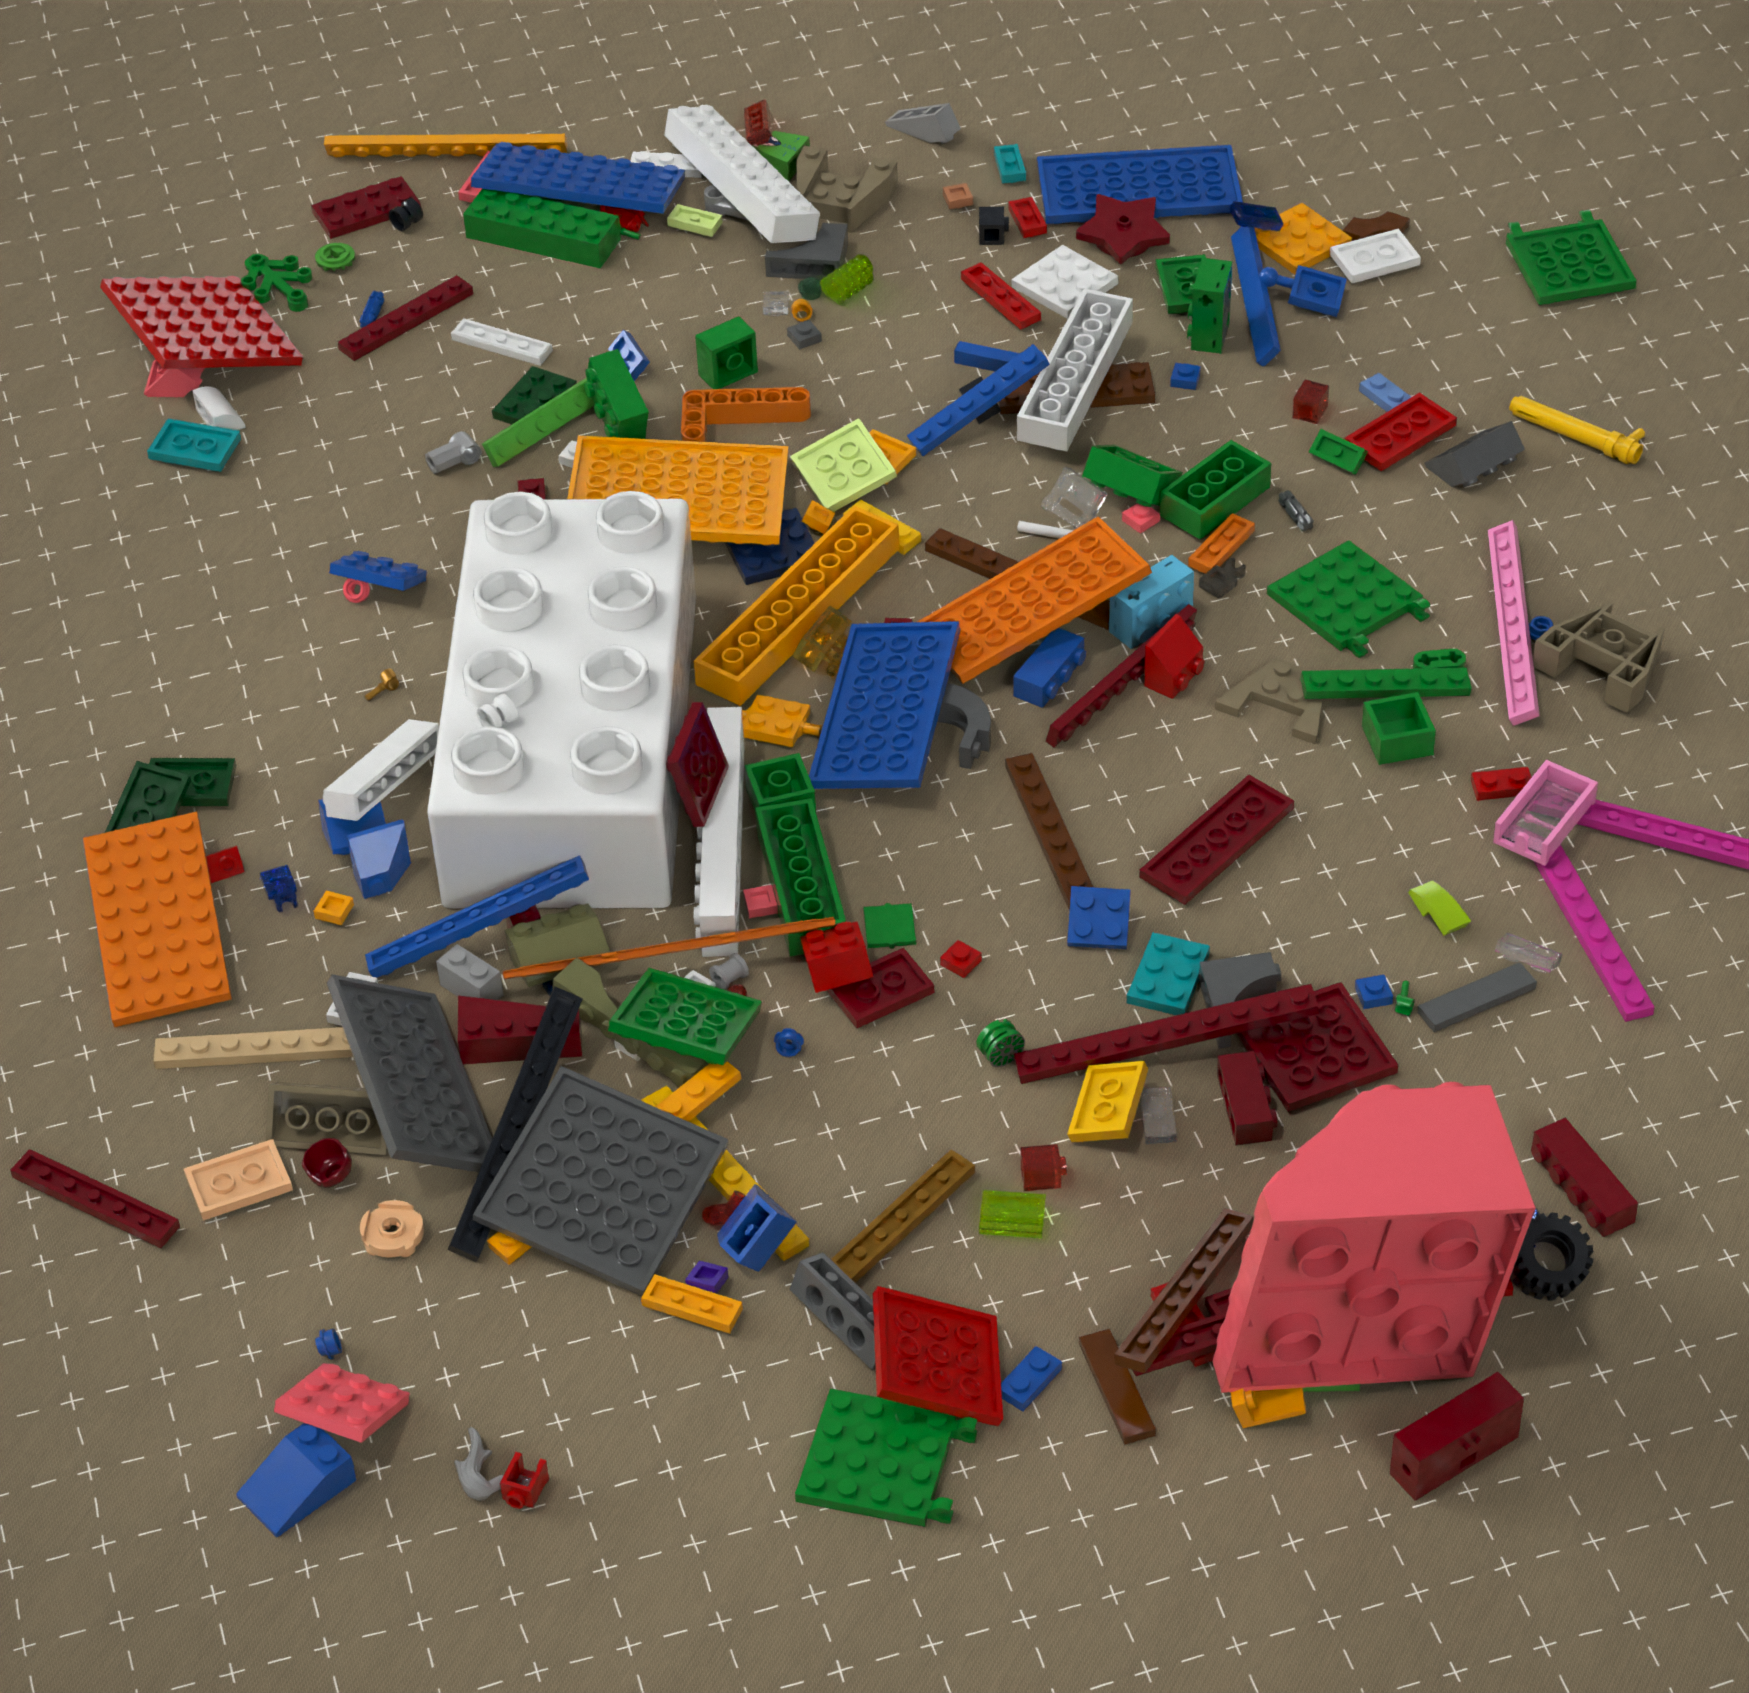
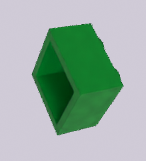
(1398, 728)

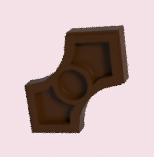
(1362, 228)

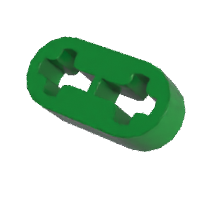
(1440, 659)

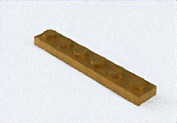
(903, 1215)

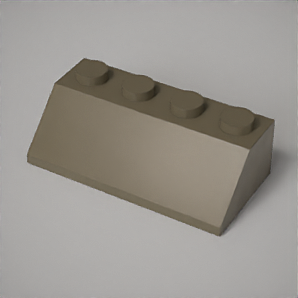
(309, 1112)

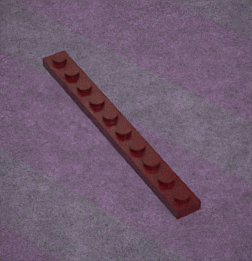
(1166, 1033)

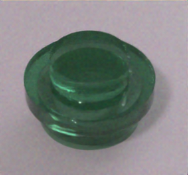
(810, 288)

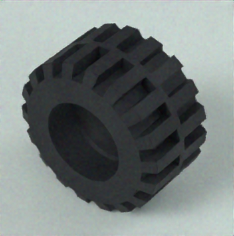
(1572, 1246)

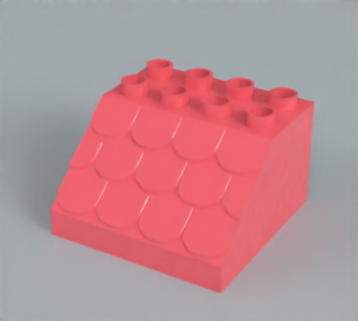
(1380, 1246)

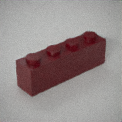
(1584, 1177)

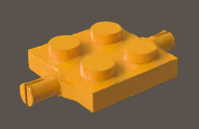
(777, 721)

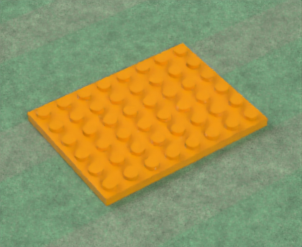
(729, 487)

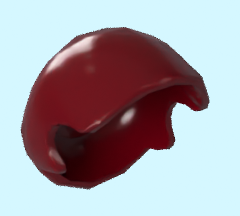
(327, 1162)

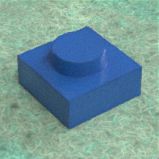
(1185, 376)
(1373, 991)

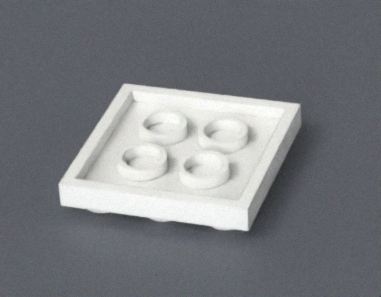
(1060, 279)

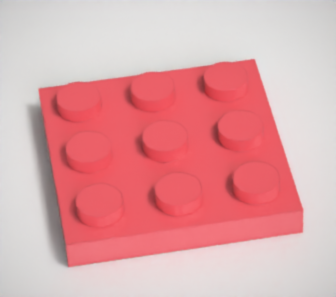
(342, 1402)

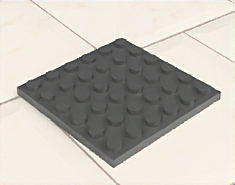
(601, 1180)

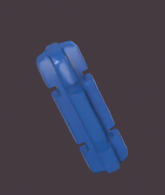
(372, 308)

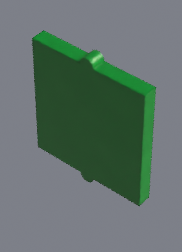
(889, 925)

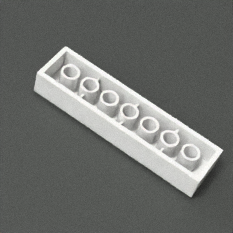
(1075, 370)

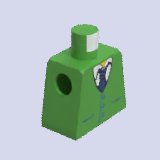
(783, 152)

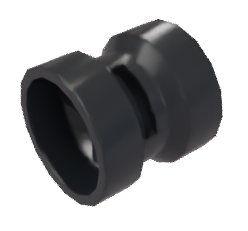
(407, 213)

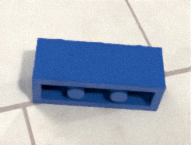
(1049, 667)

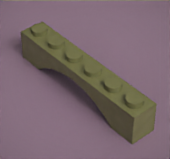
(598, 1010)

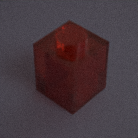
(1310, 401)
(1042, 1167)

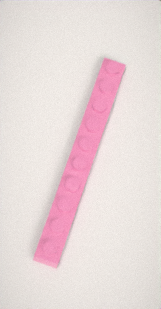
(1513, 623)

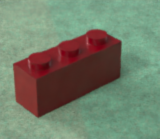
(1246, 1098)

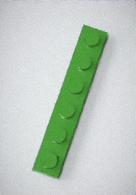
(537, 424)

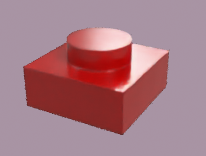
(961, 958)

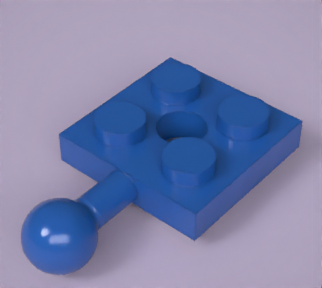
(1304, 286)

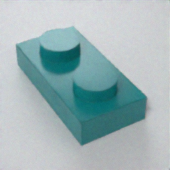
(1009, 163)

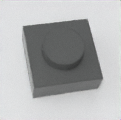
(804, 334)

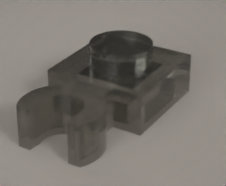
(1222, 580)

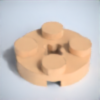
(396, 1243)

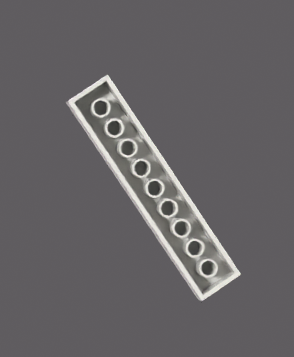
(742, 174)
(722, 841)

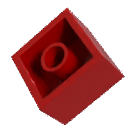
(836, 956)

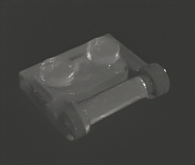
(1077, 491)

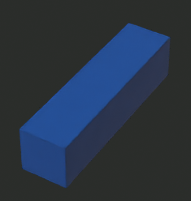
(981, 356)

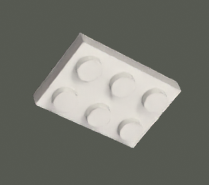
(1375, 256)

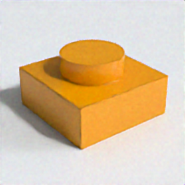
(818, 517)
(333, 907)

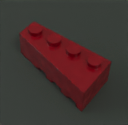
(504, 1030)

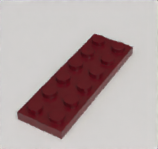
(1216, 839)

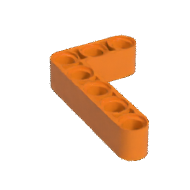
(741, 407)

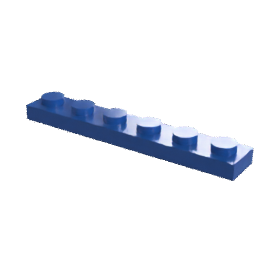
(978, 400)

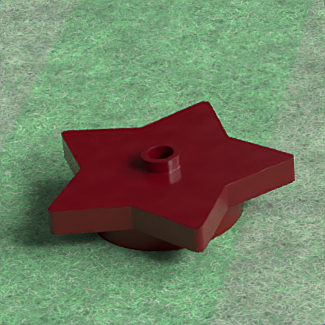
(1123, 227)

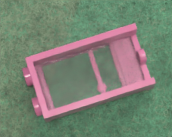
(1545, 812)

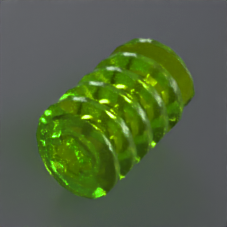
(848, 279)

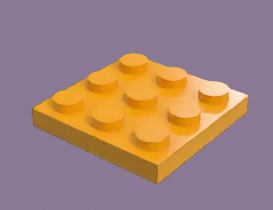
(1302, 239)

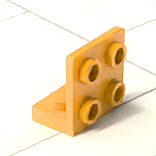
(1267, 1405)

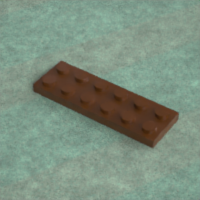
(1121, 386)

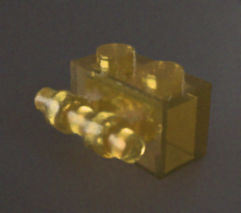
(821, 640)

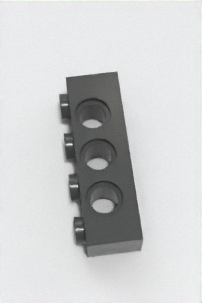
(837, 1304)

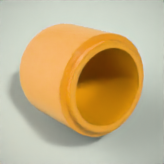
(801, 305)

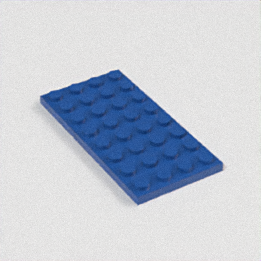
(579, 177)
(1181, 179)
(885, 705)

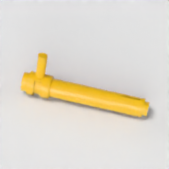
(1611, 443)

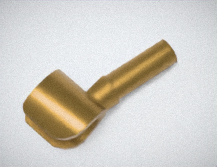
(388, 682)

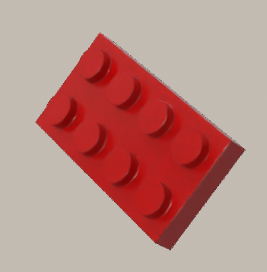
(1402, 431)

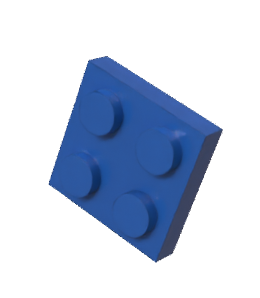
(1099, 917)

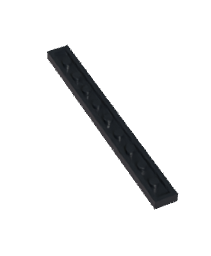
(525, 1096)

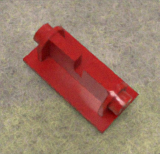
(629, 219)
(224, 864)

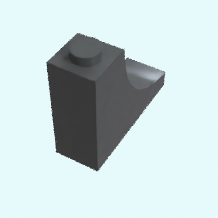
(813, 258)
(1237, 979)

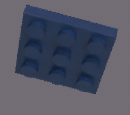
(767, 562)

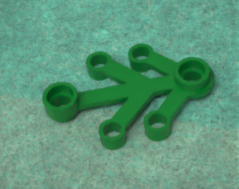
(261, 265)

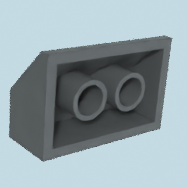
(1477, 455)

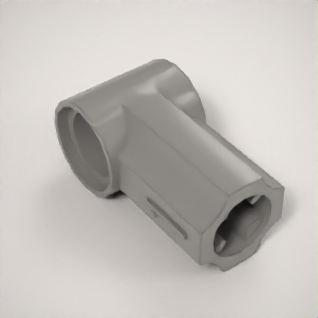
(719, 204)
(459, 449)

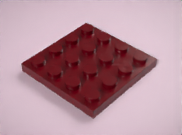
(1320, 1052)

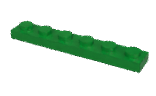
(1385, 683)

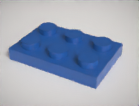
(378, 571)

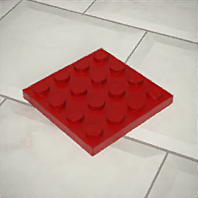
(937, 1356)

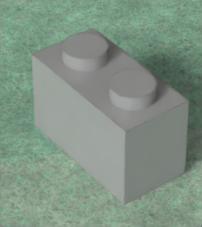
(468, 975)

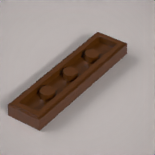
(1117, 1387)

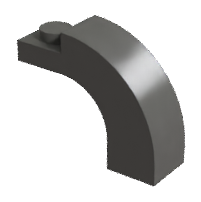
(972, 716)

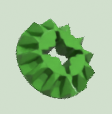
(342, 252)

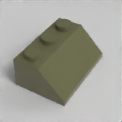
(556, 938)

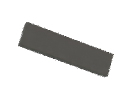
(1476, 997)

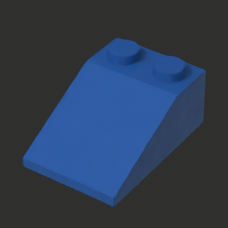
(297, 1478)

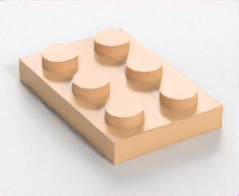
(238, 1179)

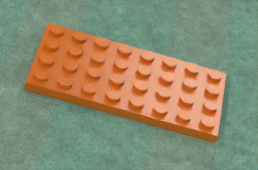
(1039, 596)
(156, 919)

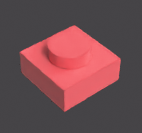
(1140, 517)
(760, 901)

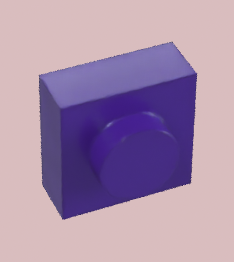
(707, 1276)

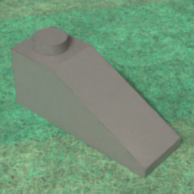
(927, 123)

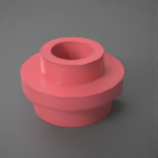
(348, 590)

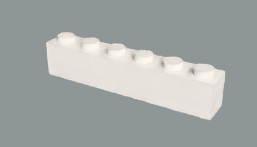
(381, 770)

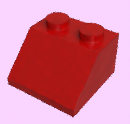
(1172, 658)

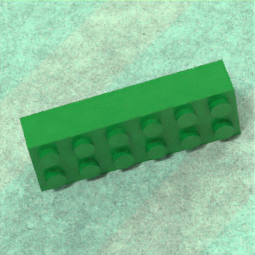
(542, 227)
(798, 866)

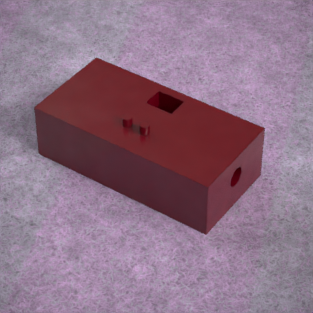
(1456, 1435)

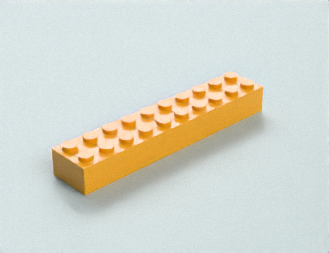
(785, 612)

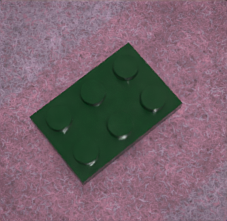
(530, 393)
(210, 778)
(149, 796)

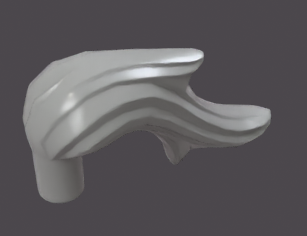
(469, 1470)

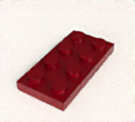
(361, 207)

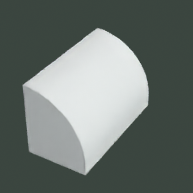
(216, 409)

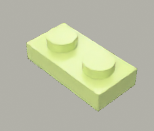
(694, 220)

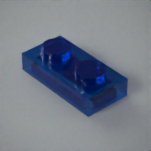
(1256, 216)

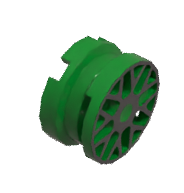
(1000, 1040)

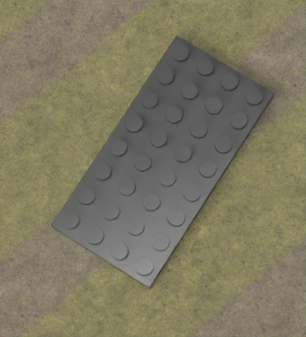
(412, 1073)

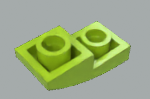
(1442, 907)

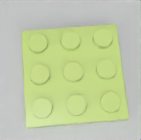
(843, 466)

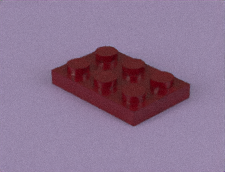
(894, 985)

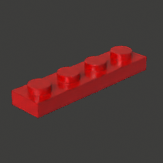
(1001, 295)

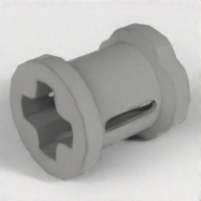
(729, 971)

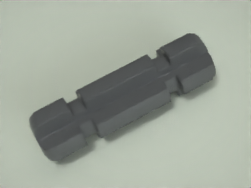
(1296, 510)

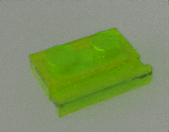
(1012, 1214)

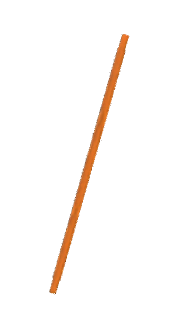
(673, 947)

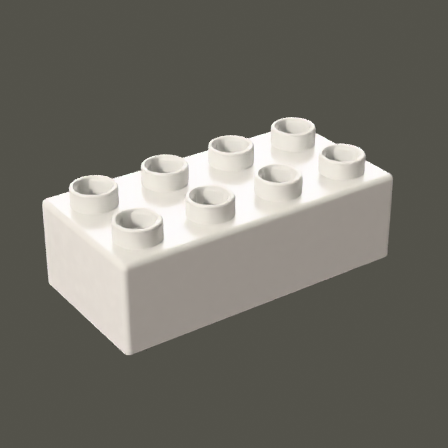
(591, 637)

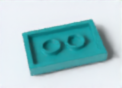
(194, 445)
(1167, 974)

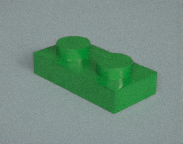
(1338, 451)

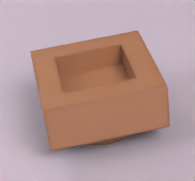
(957, 196)

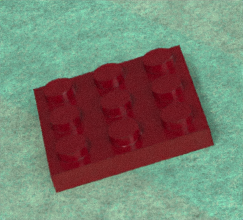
(697, 764)

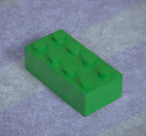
(1215, 489)

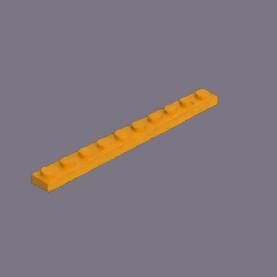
(435, 144)
(683, 1103)

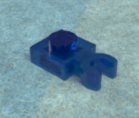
(279, 886)

